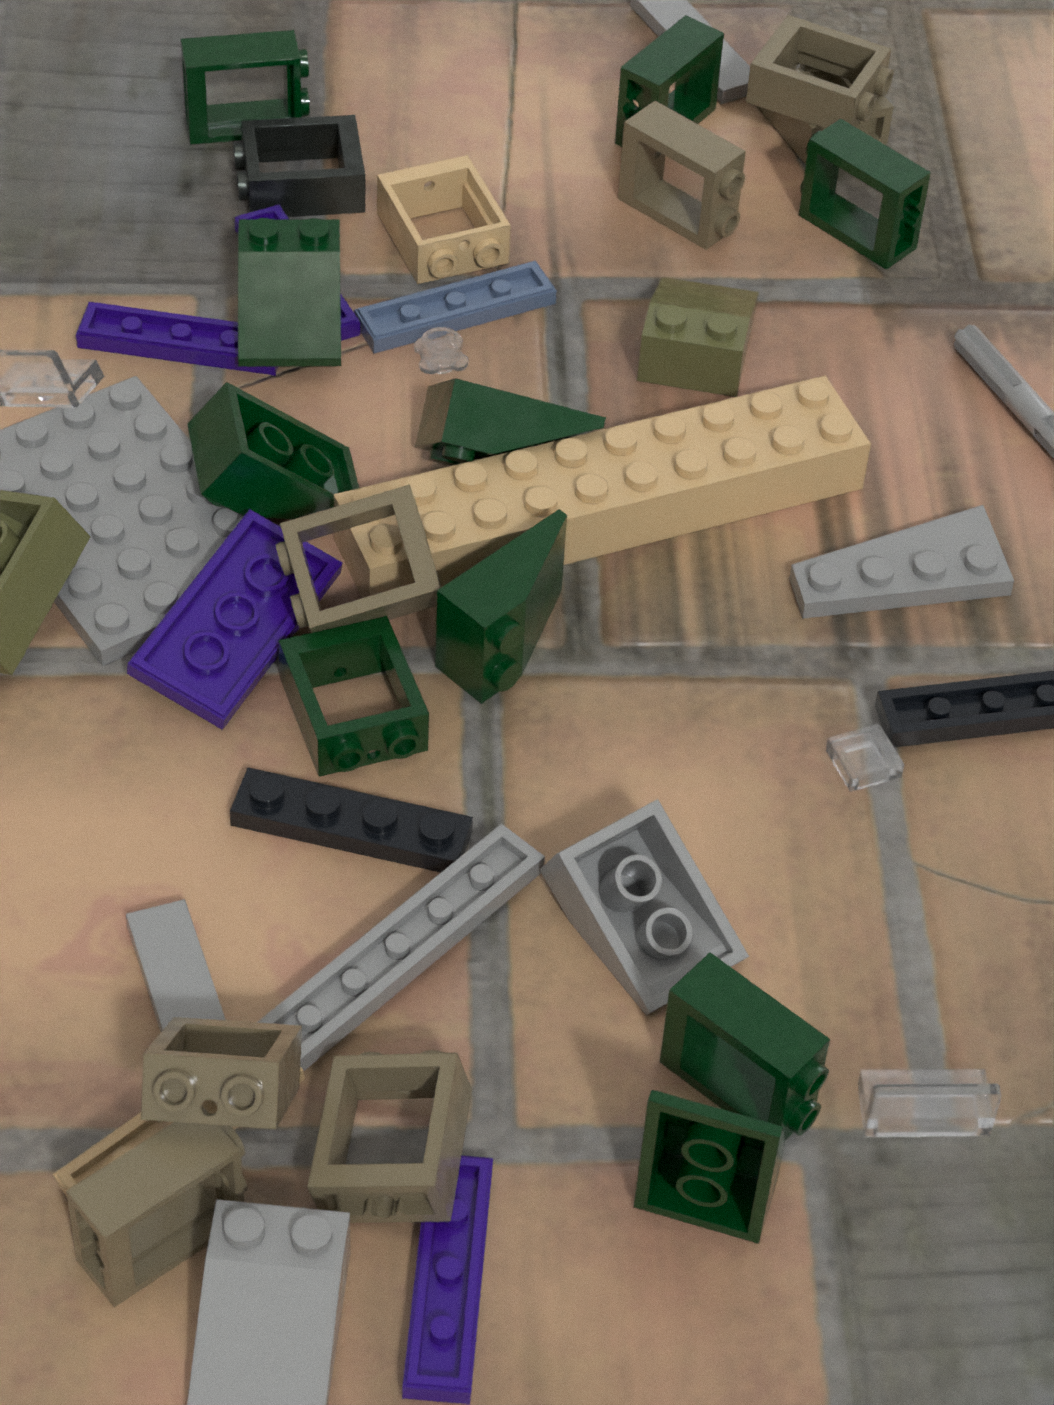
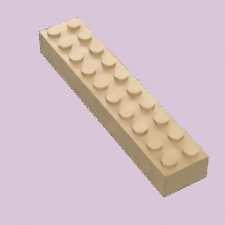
(623, 483)

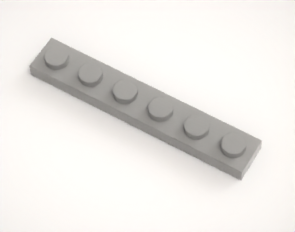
(407, 942)

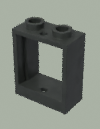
(302, 191)

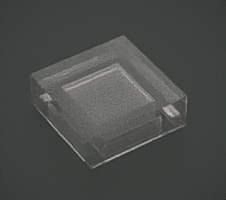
(864, 757)

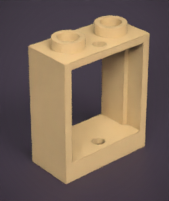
(453, 186)

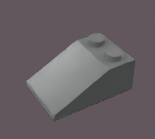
(642, 904)
(270, 1305)

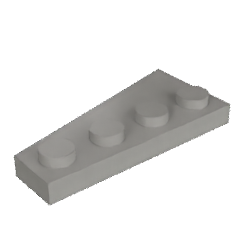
(912, 567)

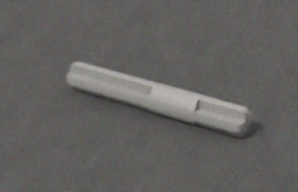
(1007, 384)

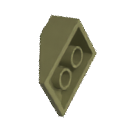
(696, 336)

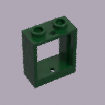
(240, 51)
(682, 55)
(880, 167)
(345, 655)
(744, 1047)

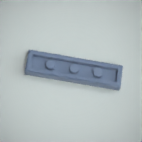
(455, 306)

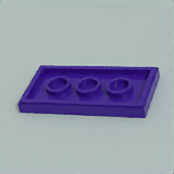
(228, 623)

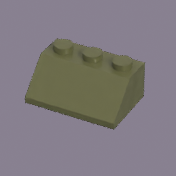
(36, 557)

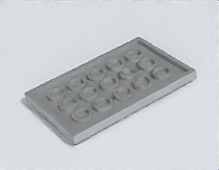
(136, 493)

